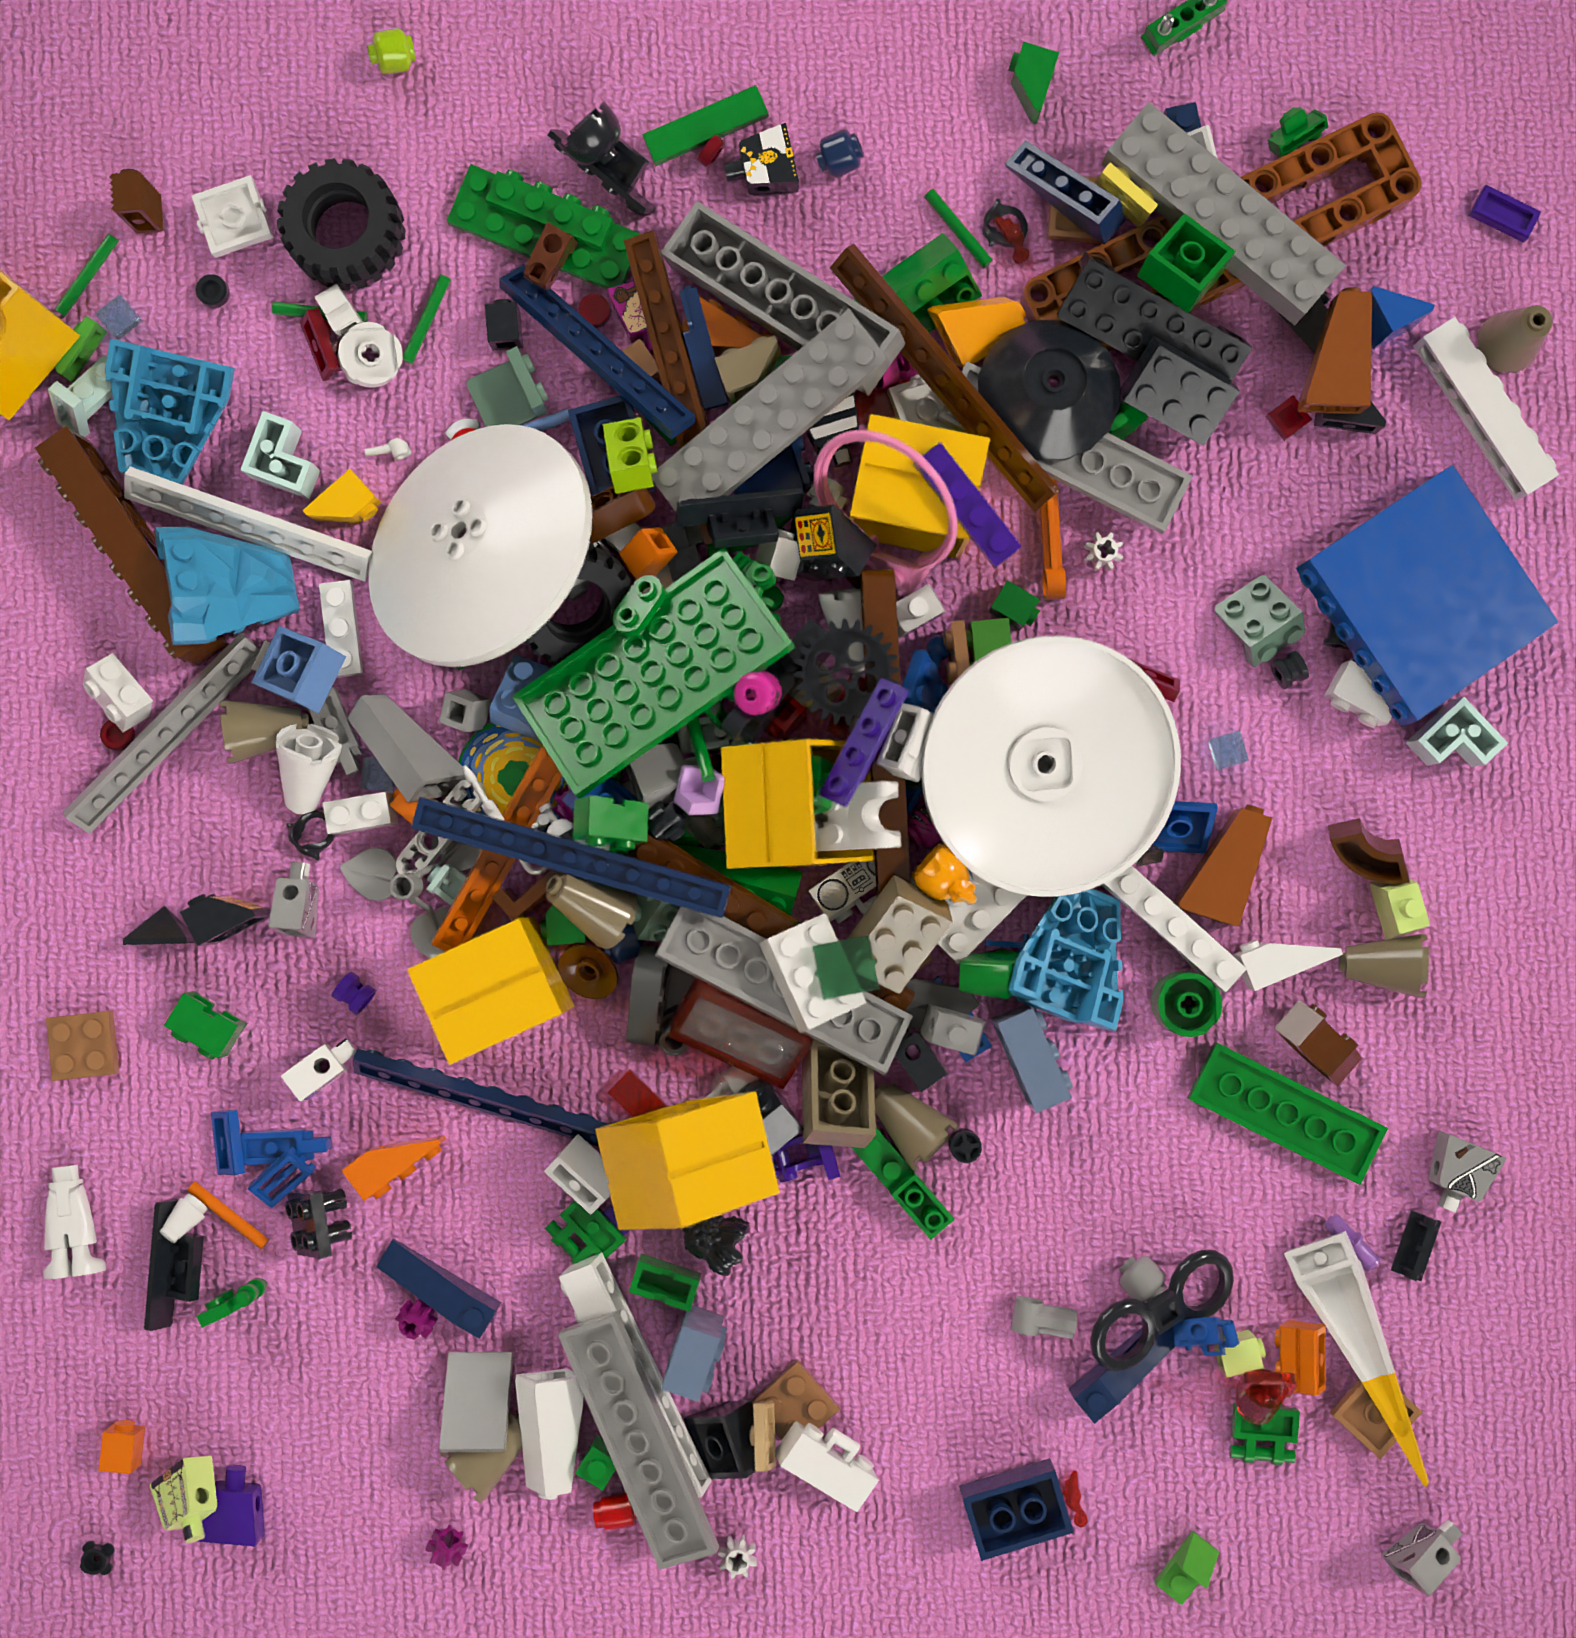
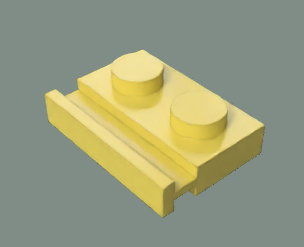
(1135, 201)

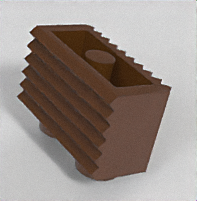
(136, 201)

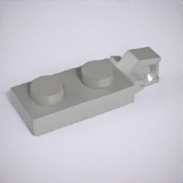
(334, 717)

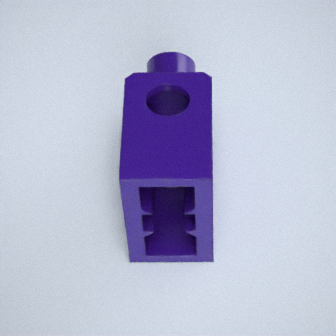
(238, 1511)

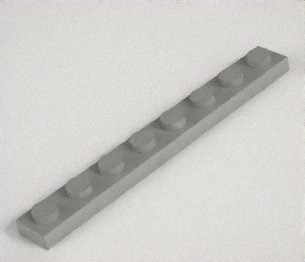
(163, 734)

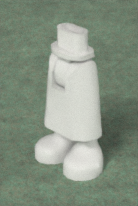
(69, 1225)

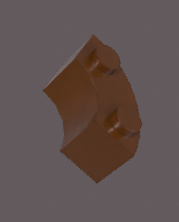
(1368, 855)
(1318, 1042)

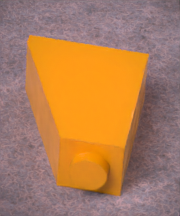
(975, 326)

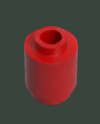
(614, 1512)

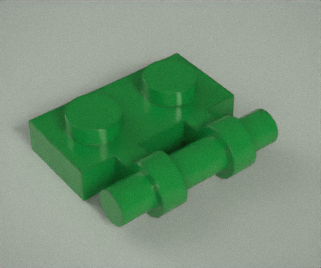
(593, 1229)
(229, 1302)
(1280, 1429)

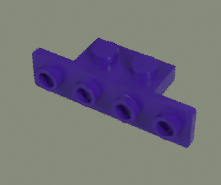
(864, 743)

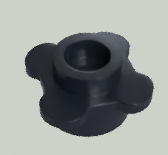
(90, 1564)

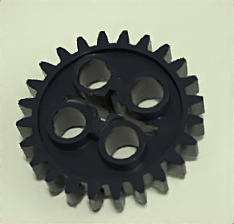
(838, 643)

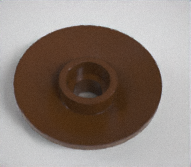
(588, 971)

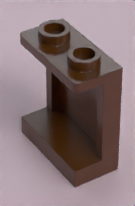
(521, 907)

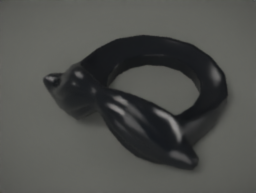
(999, 210)
(294, 834)

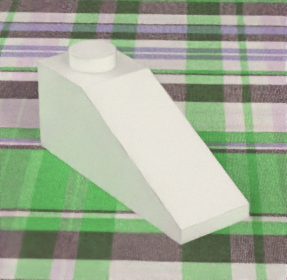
(1274, 962)

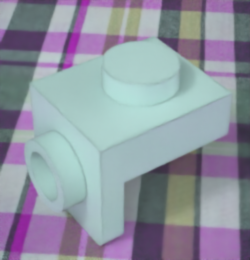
(446, 882)

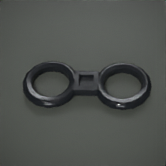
(1161, 1311)

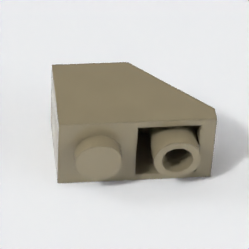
(747, 366)

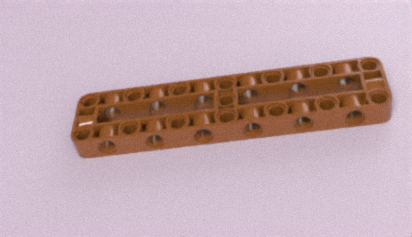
(1383, 155)

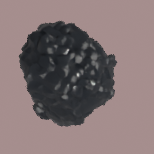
(716, 1241)

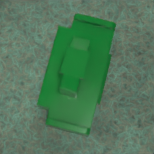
(1296, 129)
(1127, 421)

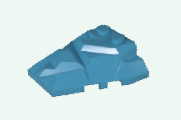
(163, 407)
(222, 584)
(1073, 961)

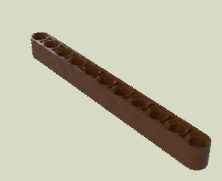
(880, 610)

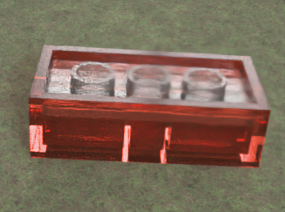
(738, 1034)

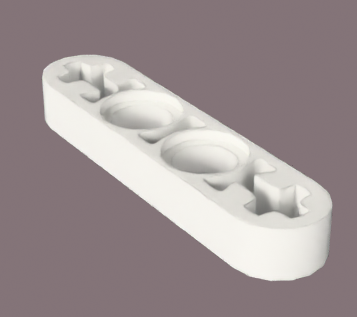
(410, 851)

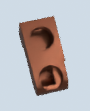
(549, 256)

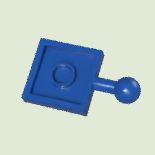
(922, 677)

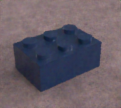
(589, 434)
(1016, 1509)

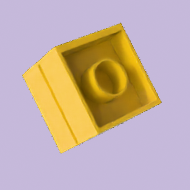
(29, 344)
(895, 498)
(772, 805)
(490, 988)
(687, 1162)

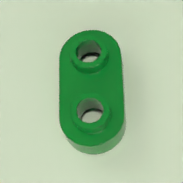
(640, 605)

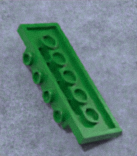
(515, 214)

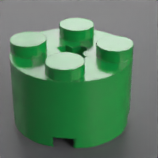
(1198, 1016)

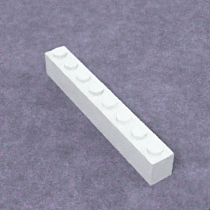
(595, 1294)

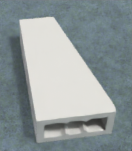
(549, 1427)

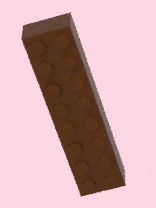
(118, 532)

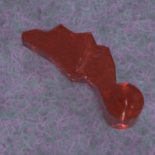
(1015, 236)
(1073, 1496)

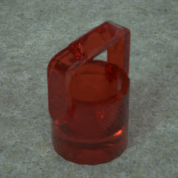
(1262, 1394)

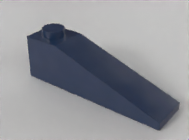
(1068, 191)
(439, 1288)
(1104, 1389)

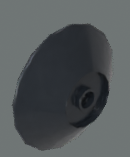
(1045, 418)

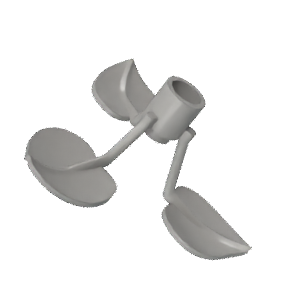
(374, 877)

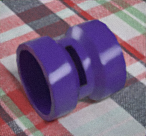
(353, 993)

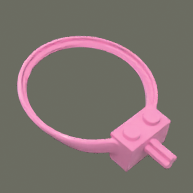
(907, 574)

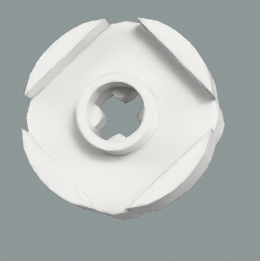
(381, 341)

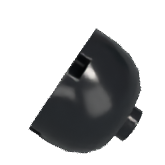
(593, 137)

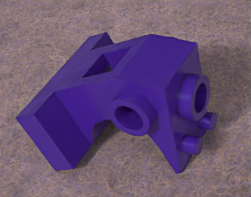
(817, 1155)

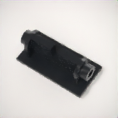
(1416, 1246)

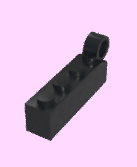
(751, 727)

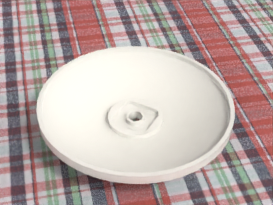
(510, 570)
(1108, 777)

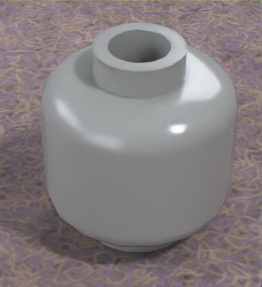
(1142, 1278)

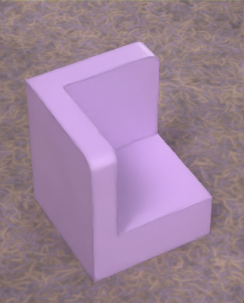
(698, 796)

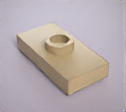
(763, 1435)

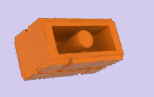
(1304, 1354)

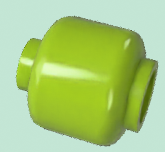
(391, 51)

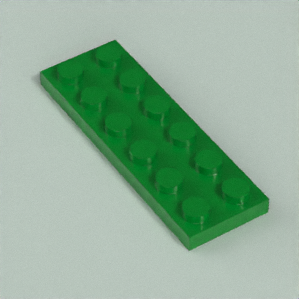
(1287, 1113)

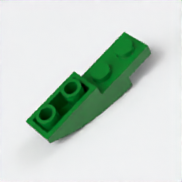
(905, 1185)

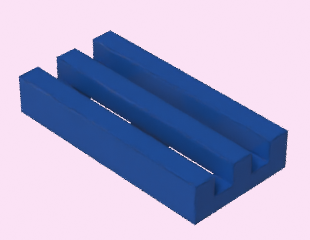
(227, 1142)
(296, 1162)

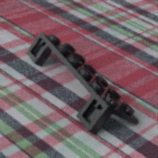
(1130, 316)

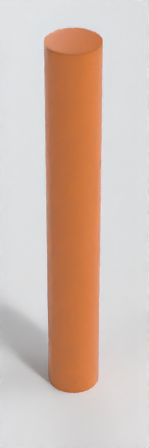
(228, 1215)

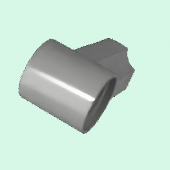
(1035, 1317)

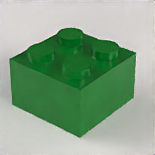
(1186, 263)

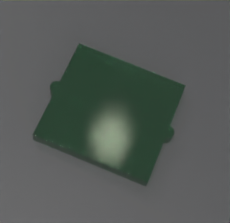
(845, 967)

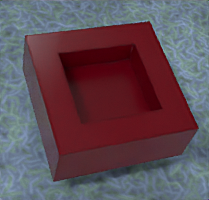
(1287, 419)

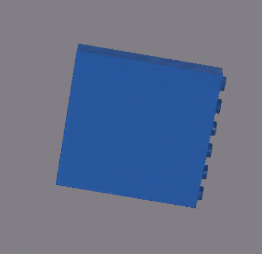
(1427, 596)

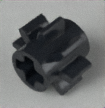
(667, 821)

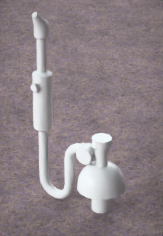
(558, 827)

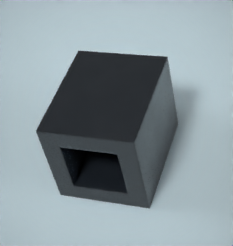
(503, 325)

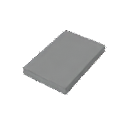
(476, 1402)

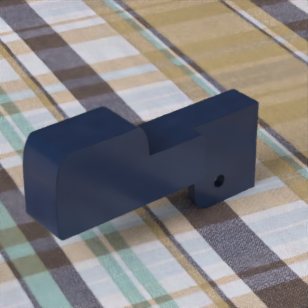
(701, 351)

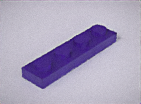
(971, 508)

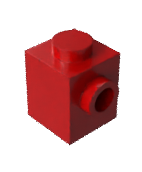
(787, 720)

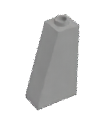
(404, 749)

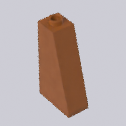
(1342, 359)
(1227, 870)

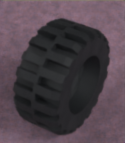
(319, 191)
(562, 640)

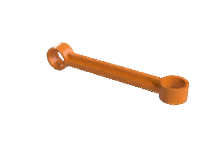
(1053, 573)

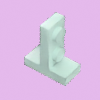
(82, 398)

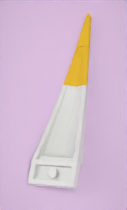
(1341, 1297)

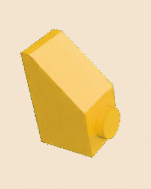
(344, 501)

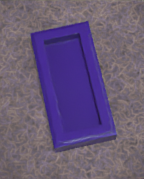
(1504, 213)

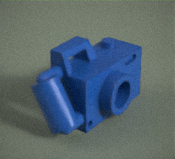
(1206, 1333)

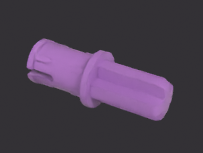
(1364, 1253)

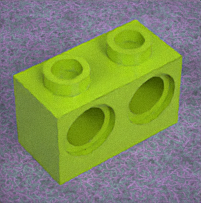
(628, 455)

